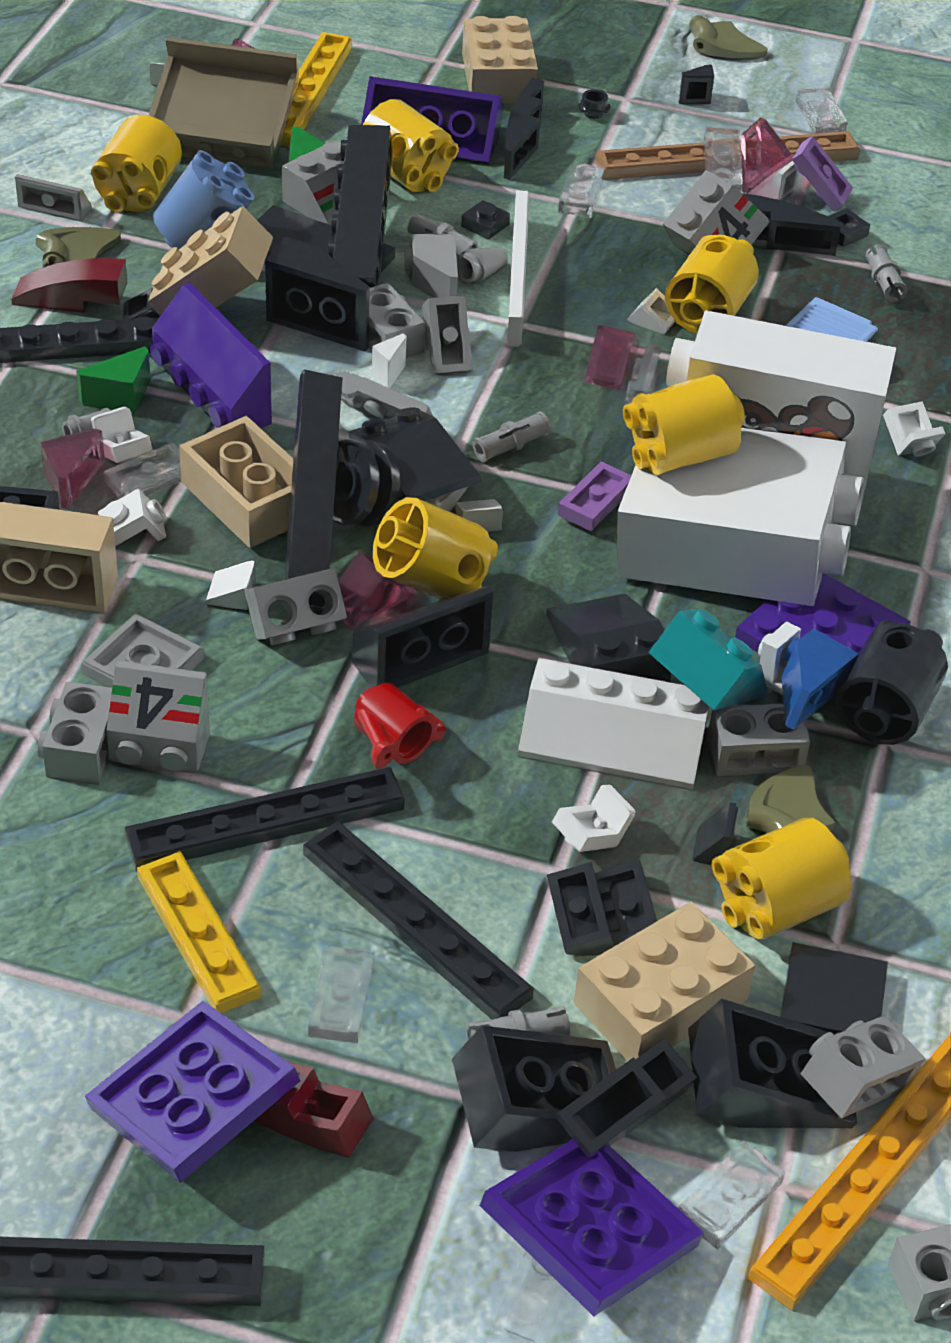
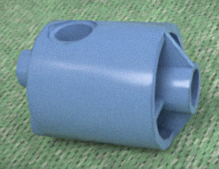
(200, 197)

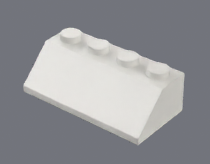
(613, 724)

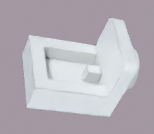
(912, 429)
(120, 437)
(134, 514)
(772, 652)
(596, 824)

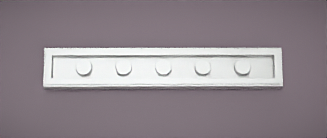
(518, 269)

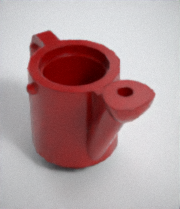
(395, 725)

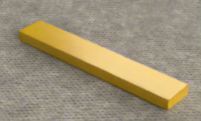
(315, 79)

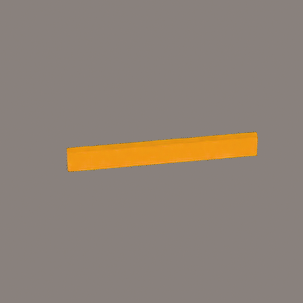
(857, 1184)

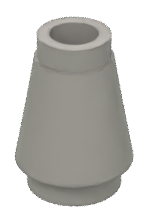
(480, 263)

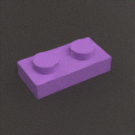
(822, 173)
(594, 496)

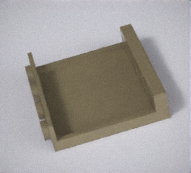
(226, 100)

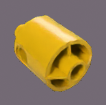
(419, 146)
(136, 164)
(712, 279)
(684, 424)
(432, 549)
(783, 878)

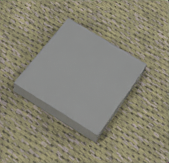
(142, 643)

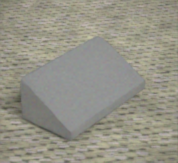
(52, 198)

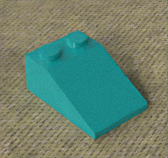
(709, 660)

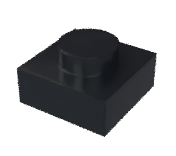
(485, 219)
(852, 227)

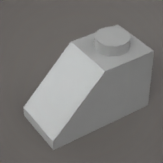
(433, 264)
(447, 334)

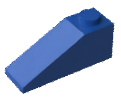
(812, 674)

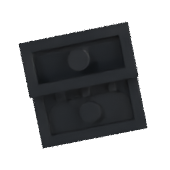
(601, 906)

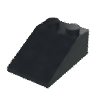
(316, 294)
(424, 452)
(610, 636)
(752, 1070)
(521, 1080)

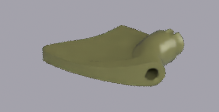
(723, 40)
(75, 243)
(786, 799)

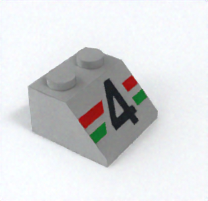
(312, 181)
(713, 209)
(158, 717)

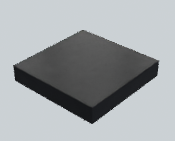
(832, 988)

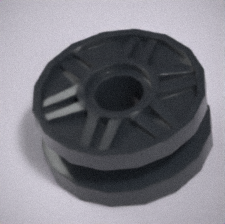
(365, 482)

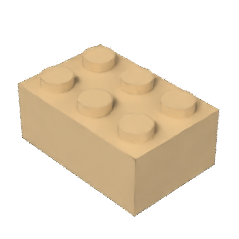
(498, 56)
(214, 261)
(240, 479)
(57, 557)
(662, 981)

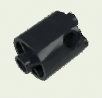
(892, 683)

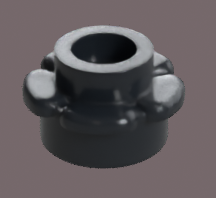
(594, 103)

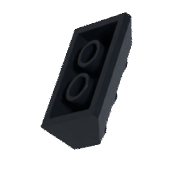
(425, 639)

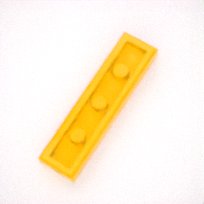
(199, 933)

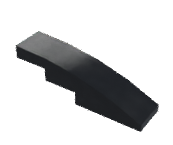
(523, 127)

